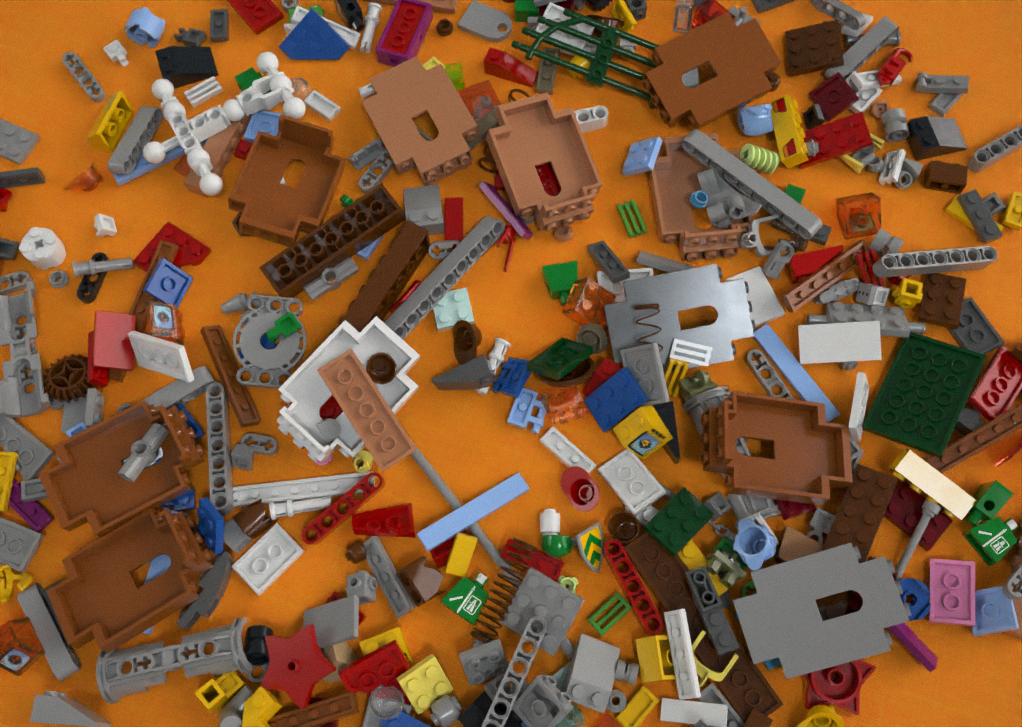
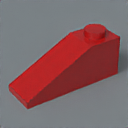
(507, 67)
(805, 264)

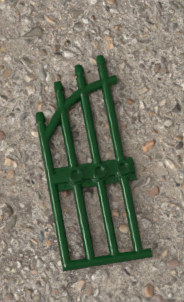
(600, 60)

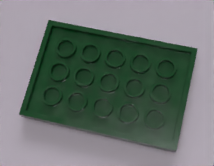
(924, 393)

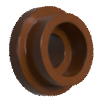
(442, 24)

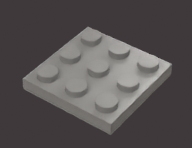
(546, 599)

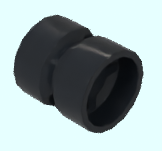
(256, 647)

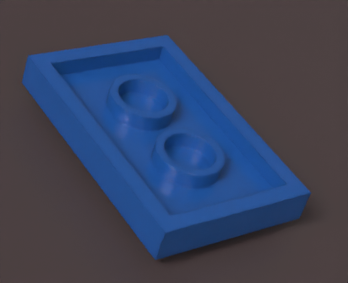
(616, 399)

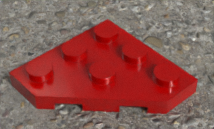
(189, 252)
(376, 669)

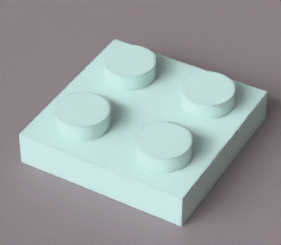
(453, 308)

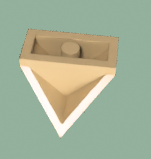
(340, 656)

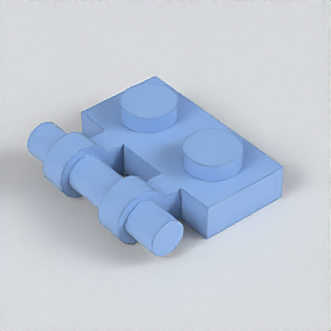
(522, 410)

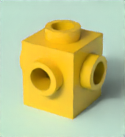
(907, 293)

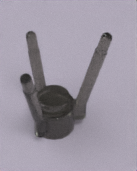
(797, 242)

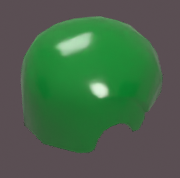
(556, 545)

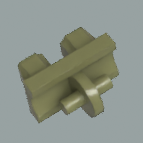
(696, 384)
(727, 564)

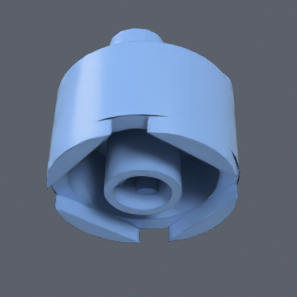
(144, 27)

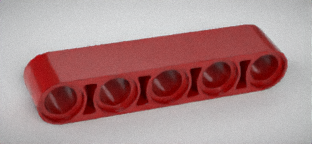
(333, 510)
(632, 597)

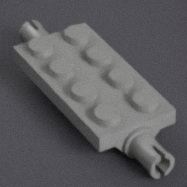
(892, 319)

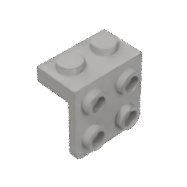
(86, 410)

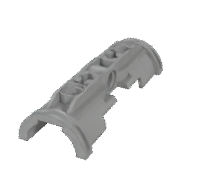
(24, 355)
(741, 505)
(225, 658)

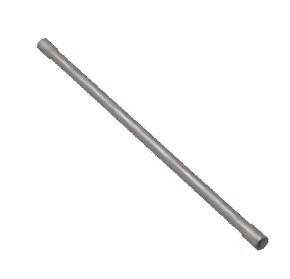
(566, 646)

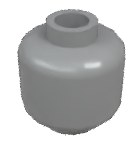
(446, 710)

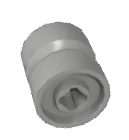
(895, 125)
(883, 237)

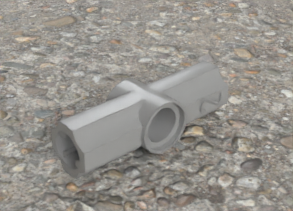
(340, 272)
(143, 452)

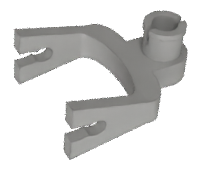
(753, 235)

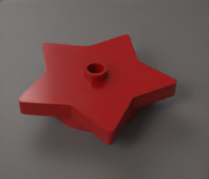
(296, 665)
(842, 690)

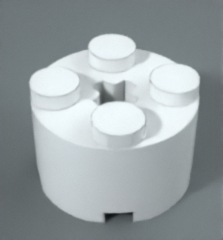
(43, 248)

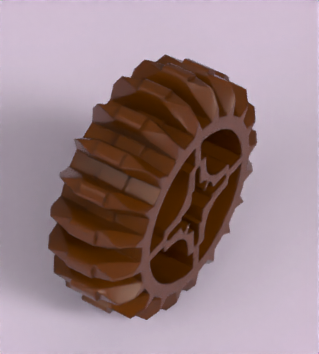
(68, 378)

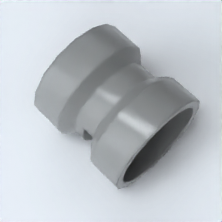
(626, 672)

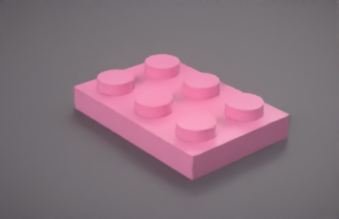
(952, 592)

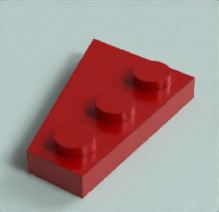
(389, 521)

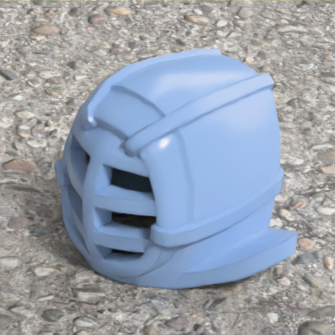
(755, 119)
(754, 543)

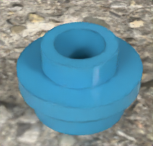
(699, 199)

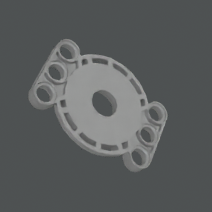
(262, 360)

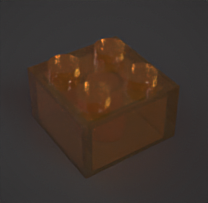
(587, 302)

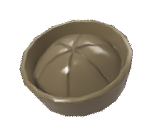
(593, 335)

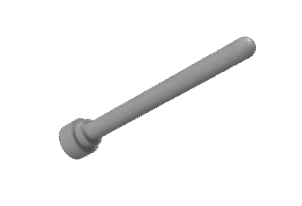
(929, 511)

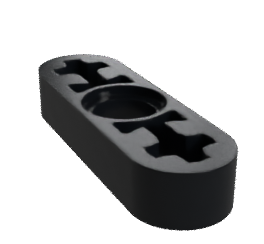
(95, 286)

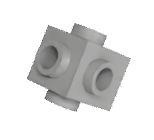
(362, 585)

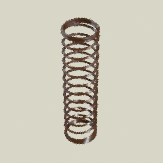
(482, 635)

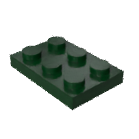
(560, 358)
(678, 521)

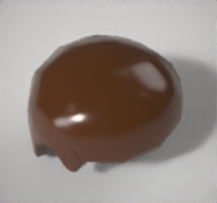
(381, 368)
(624, 527)

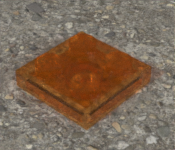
(483, 88)

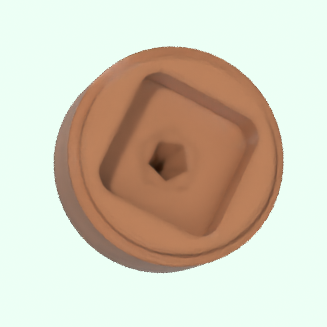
(879, 108)
(563, 233)

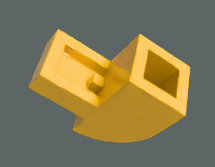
(217, 693)

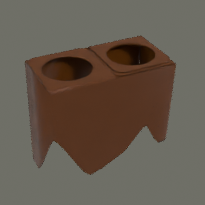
(253, 519)
(420, 581)

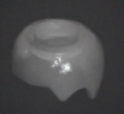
(301, 88)
(387, 702)

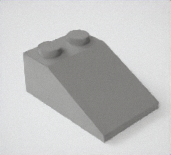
(424, 208)
(591, 673)
(59, 709)

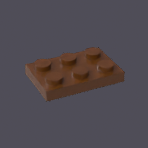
(942, 300)

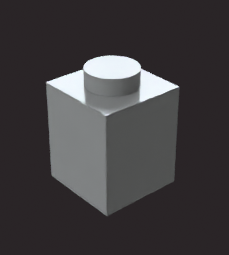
(235, 537)

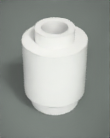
(549, 522)

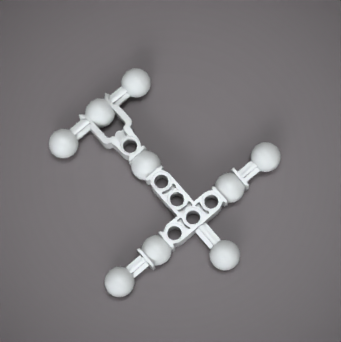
(216, 119)

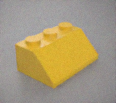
(111, 123)

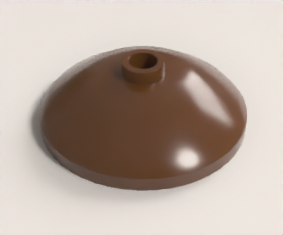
(575, 377)

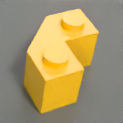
(260, 708)

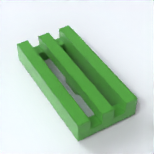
(620, 208)
(597, 626)

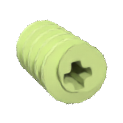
(759, 158)

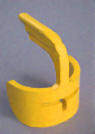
(6, 592)

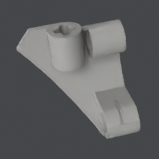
(723, 199)

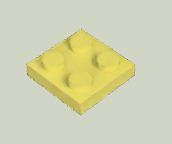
(424, 683)

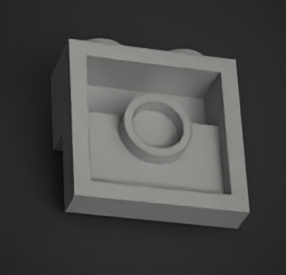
(543, 703)

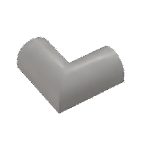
(233, 711)

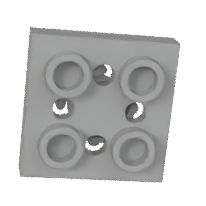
(483, 661)

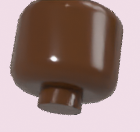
(774, 80)
(356, 552)

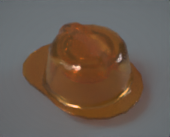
(87, 180)

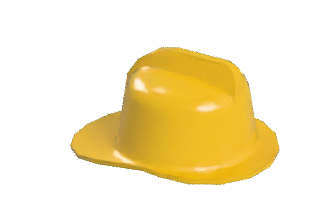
(822, 717)

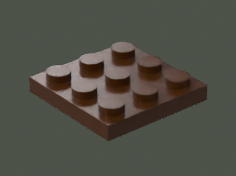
(814, 48)

